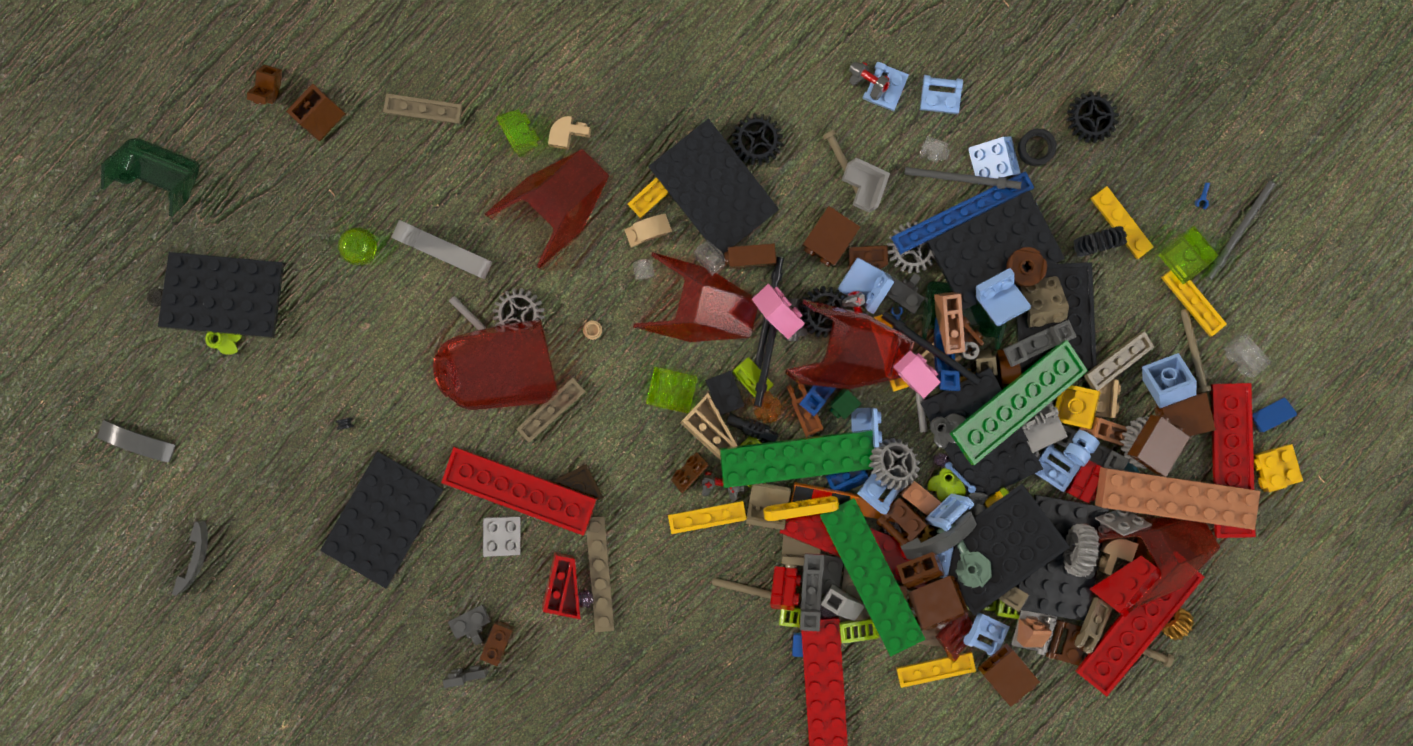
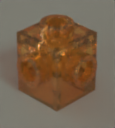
(769, 410)

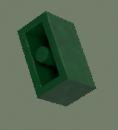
(843, 404)

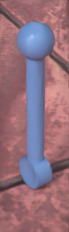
(971, 488)

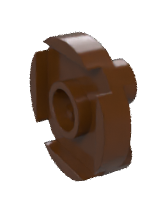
(1034, 259)

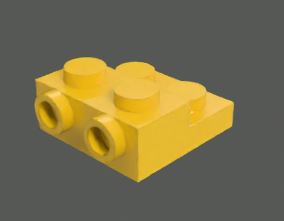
(1077, 406)
(1277, 468)

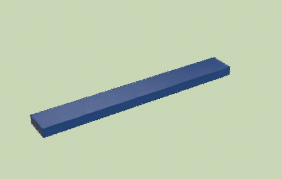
(959, 214)

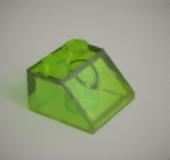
(518, 132)
(1188, 254)

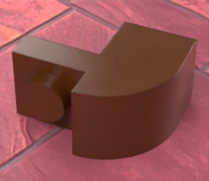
(266, 85)
(1006, 373)

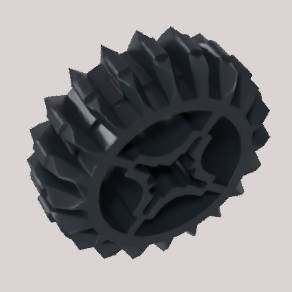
(1093, 101)
(765, 143)
(1100, 241)
(833, 297)

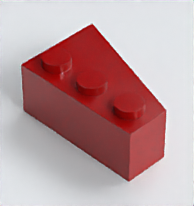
(1127, 585)
(562, 591)

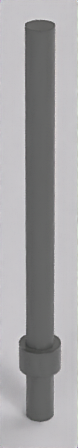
(1001, 182)
(1220, 261)

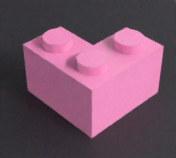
(778, 311)
(917, 373)

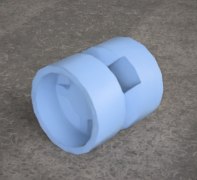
(1080, 449)

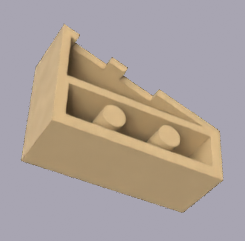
(708, 427)

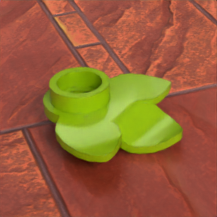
(225, 342)
(946, 487)

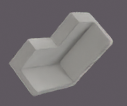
(870, 183)

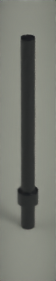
(776, 276)
(900, 326)
(761, 386)

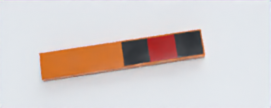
(806, 492)

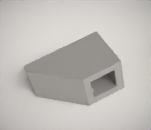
(842, 603)

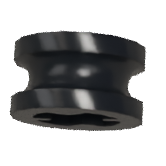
(344, 423)

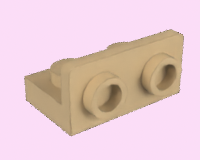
(1107, 402)

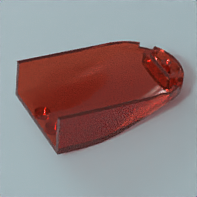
(496, 367)

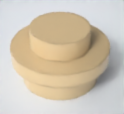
(592, 330)

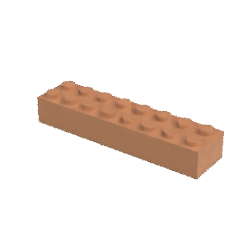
(1177, 498)

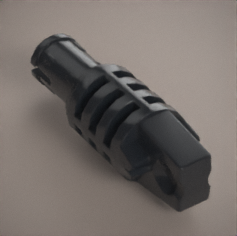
(752, 428)

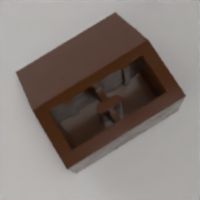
(316, 112)

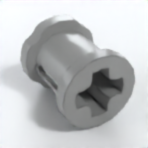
(974, 353)

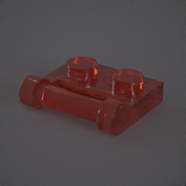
(952, 634)

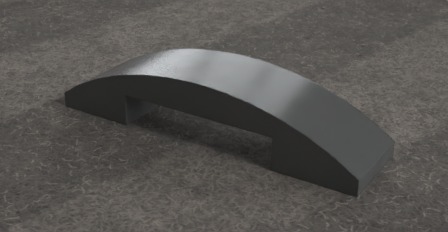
(1039, 342)
(136, 442)
(1102, 456)
(200, 536)
(942, 541)
(811, 592)

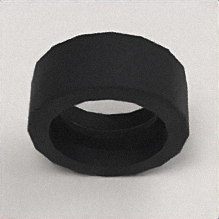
(1051, 147)

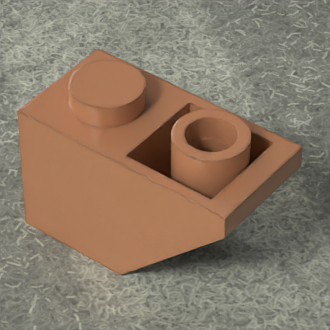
(1032, 632)

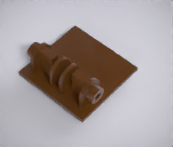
(689, 472)

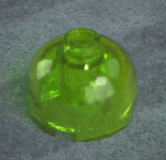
(357, 246)

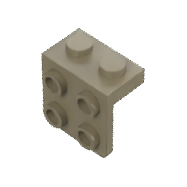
(1046, 302)
(763, 496)
(794, 551)

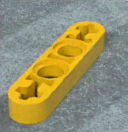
(801, 508)

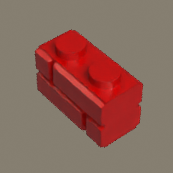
(1085, 482)
(784, 588)

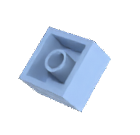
(1169, 380)

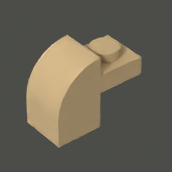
(563, 129)
(648, 229)
(1116, 548)

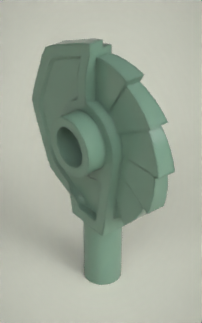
(973, 568)

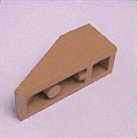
(950, 321)
(1107, 431)
(920, 498)

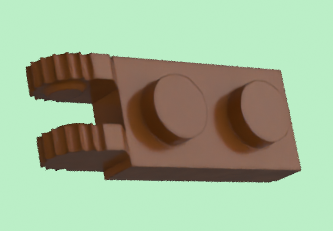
(809, 423)

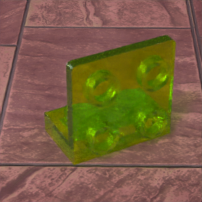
(671, 390)

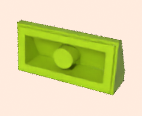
(749, 375)

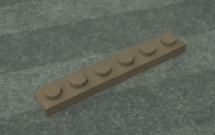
(600, 574)

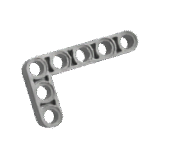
(441, 249)

